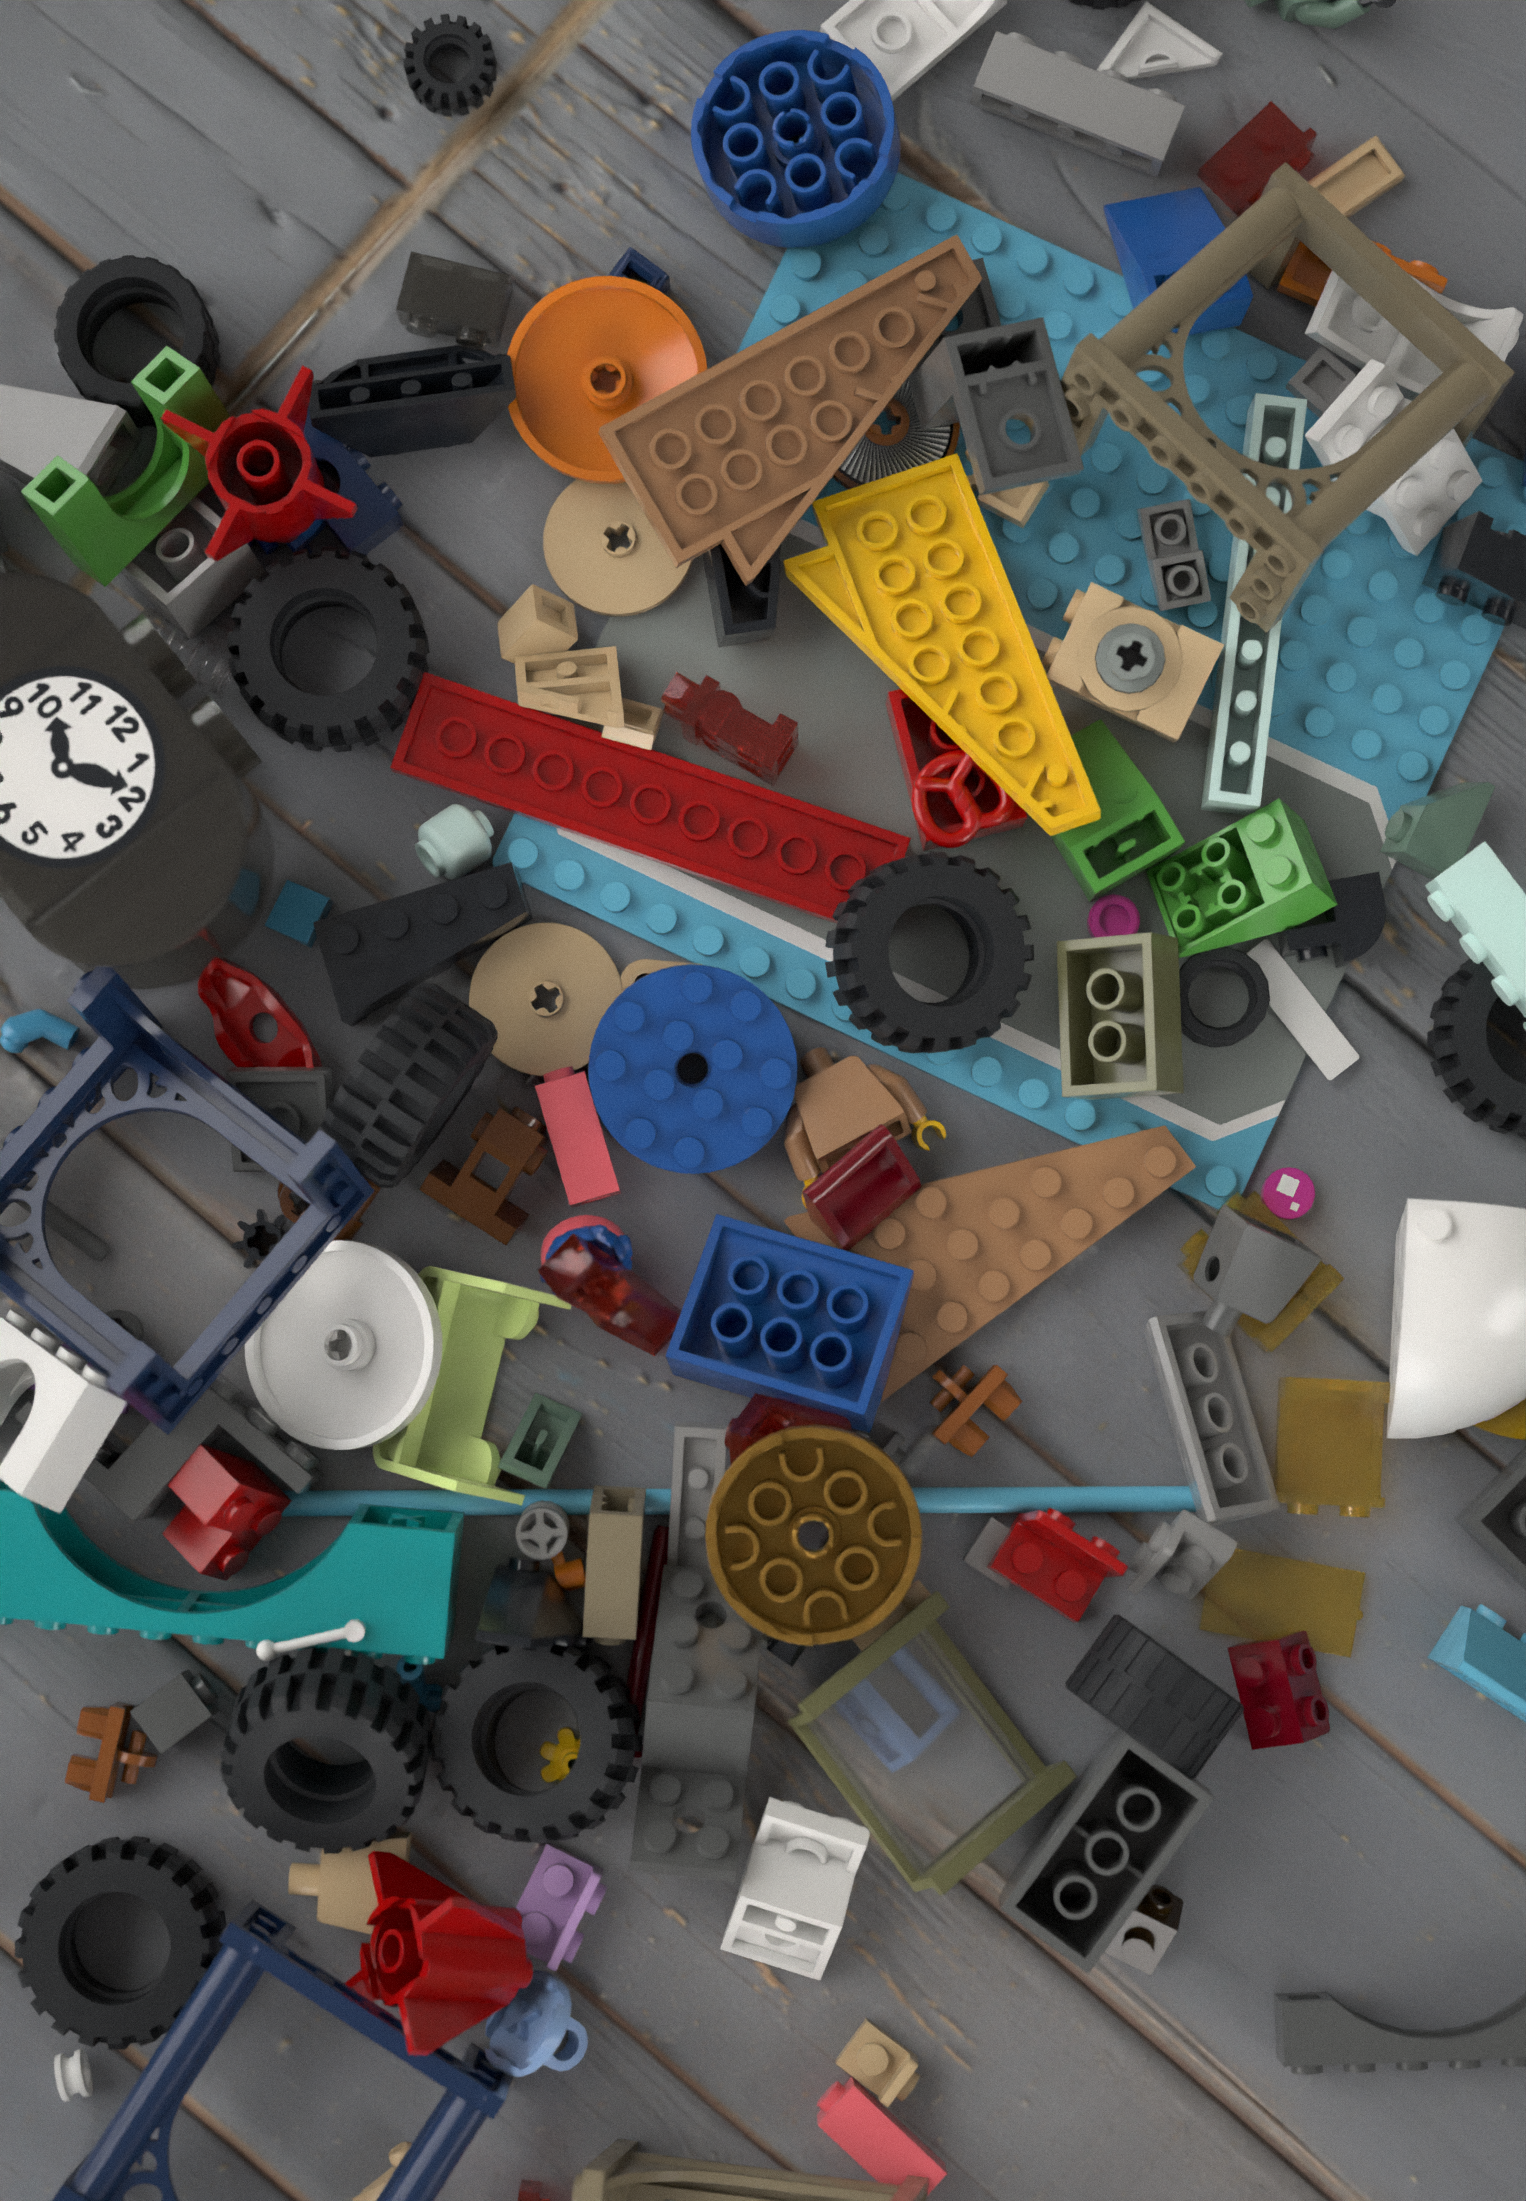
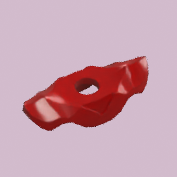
(235, 1000)

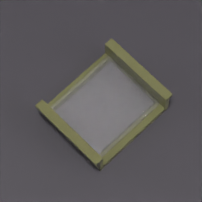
(925, 1752)

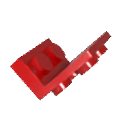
(1055, 1562)

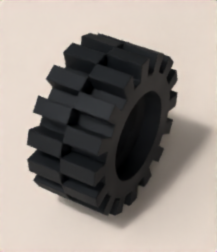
(445, 36)

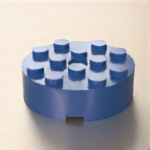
(786, 89)
(705, 1121)

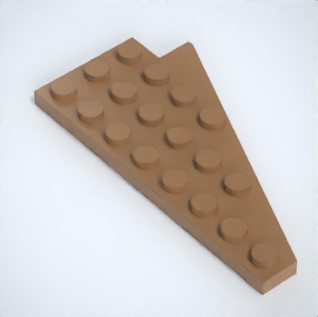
(766, 430)
(1004, 1231)

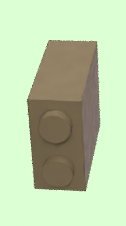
(614, 1564)

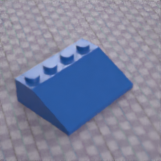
(790, 1321)

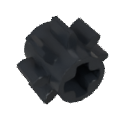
(254, 1232)

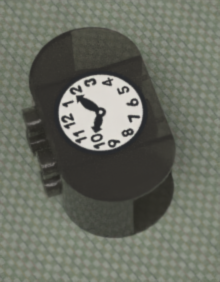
(115, 803)

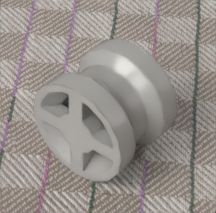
(542, 1540)

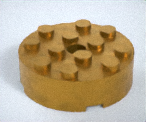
(804, 1591)

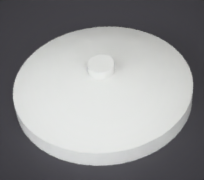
(348, 1349)

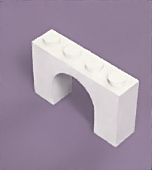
(68, 1415)

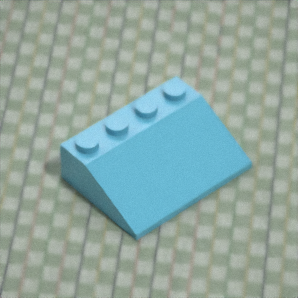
(1485, 1657)

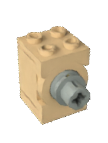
(1130, 661)

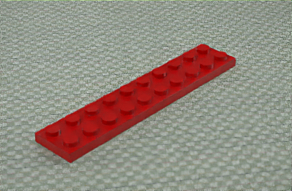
(638, 799)

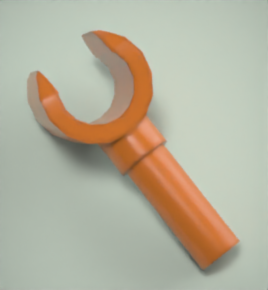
(569, 1574)

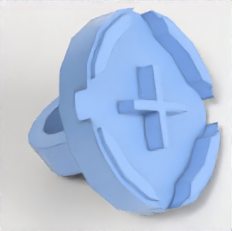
(533, 2027)

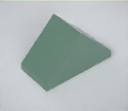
(540, 1441)

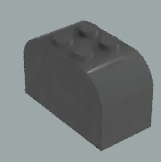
(1103, 1849)

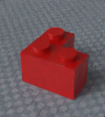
(224, 1511)

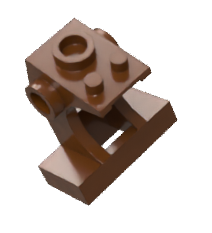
(513, 1140)

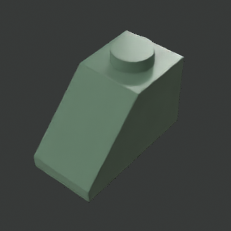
(1436, 828)

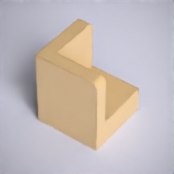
(537, 625)

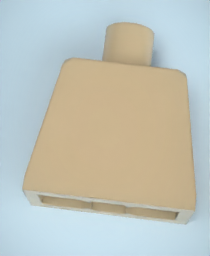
(345, 1882)

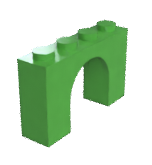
(110, 531)

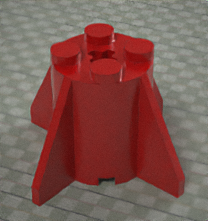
(263, 473)
(438, 1955)

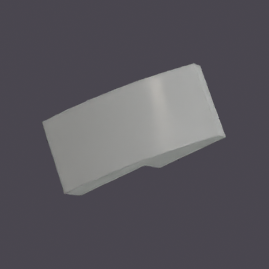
(1173, 555)

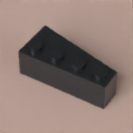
(1481, 569)

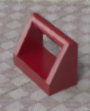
(861, 1189)

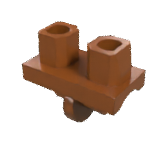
(989, 1390)
(101, 1773)

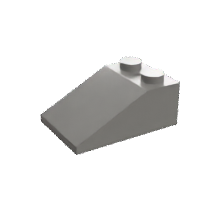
(180, 576)

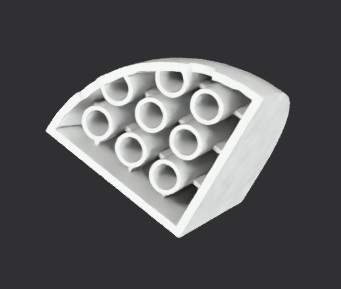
(1456, 1316)

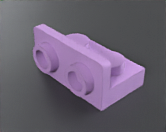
(555, 1902)

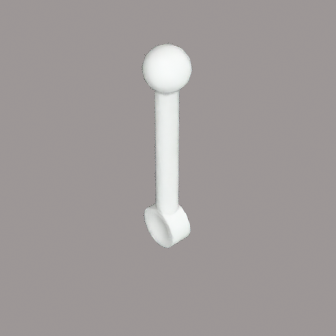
(353, 1632)

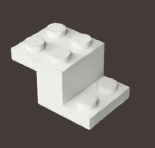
(1428, 491)
(795, 1888)

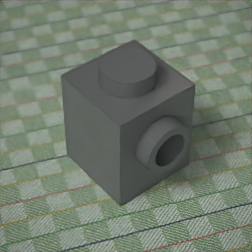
(176, 1709)

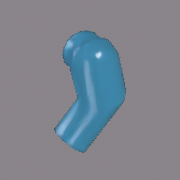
(33, 1025)
(416, 1677)

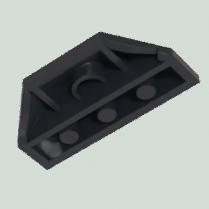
(413, 399)

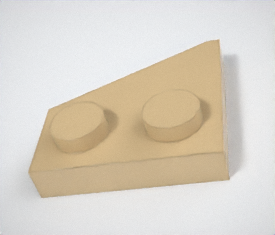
(572, 684)

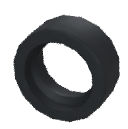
(1257, 990)

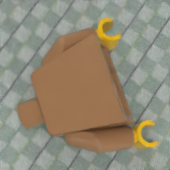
(843, 1106)

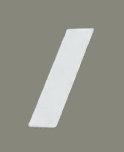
(1303, 1013)

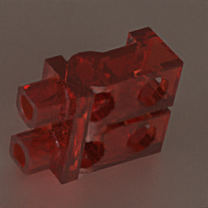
(729, 728)

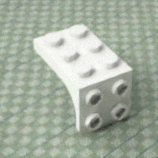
(907, 35)
(1360, 333)

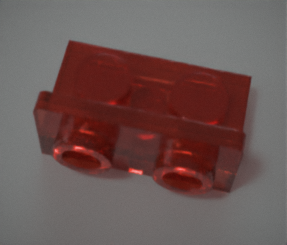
(1251, 156)

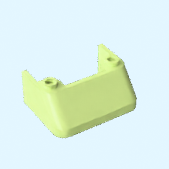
(445, 1437)

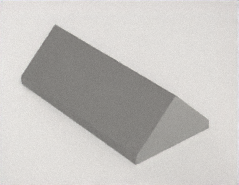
(1210, 1419)

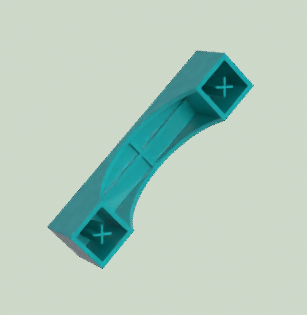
(384, 1568)

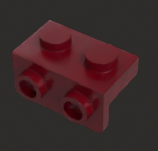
(1279, 1690)

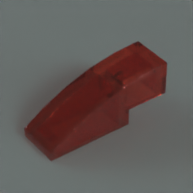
(610, 1295)

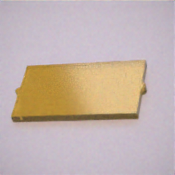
(1276, 1595)

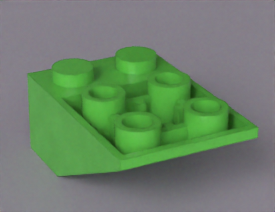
(1133, 822)
(1242, 882)

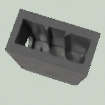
(1250, 1270)

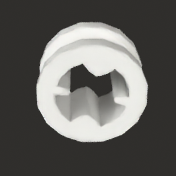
(73, 2075)

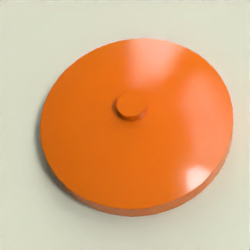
(590, 359)

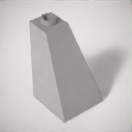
(83, 432)

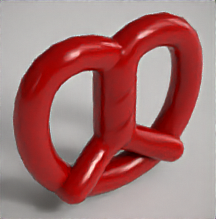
(959, 795)

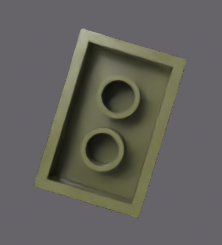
(1120, 1016)

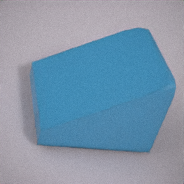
(296, 911)

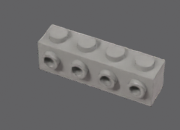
(1077, 102)

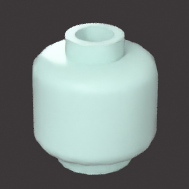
(454, 842)

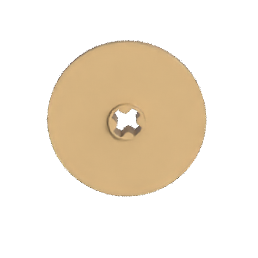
(582, 557)
(551, 958)

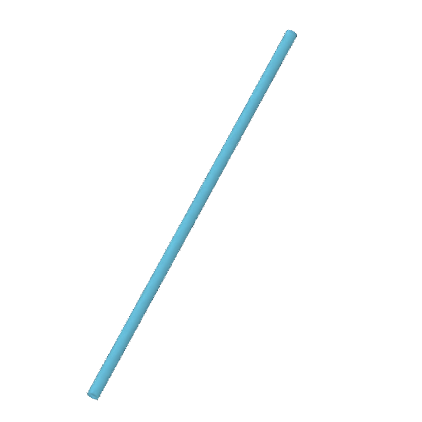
(929, 1500)

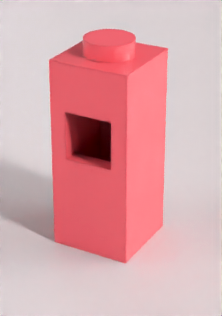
(577, 1137)
(876, 2136)

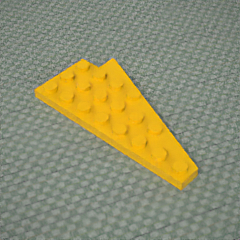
(932, 607)

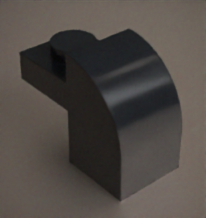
(1350, 925)

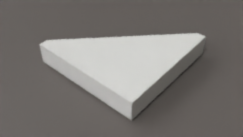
(1157, 47)

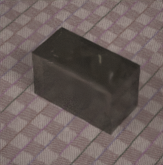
(454, 301)

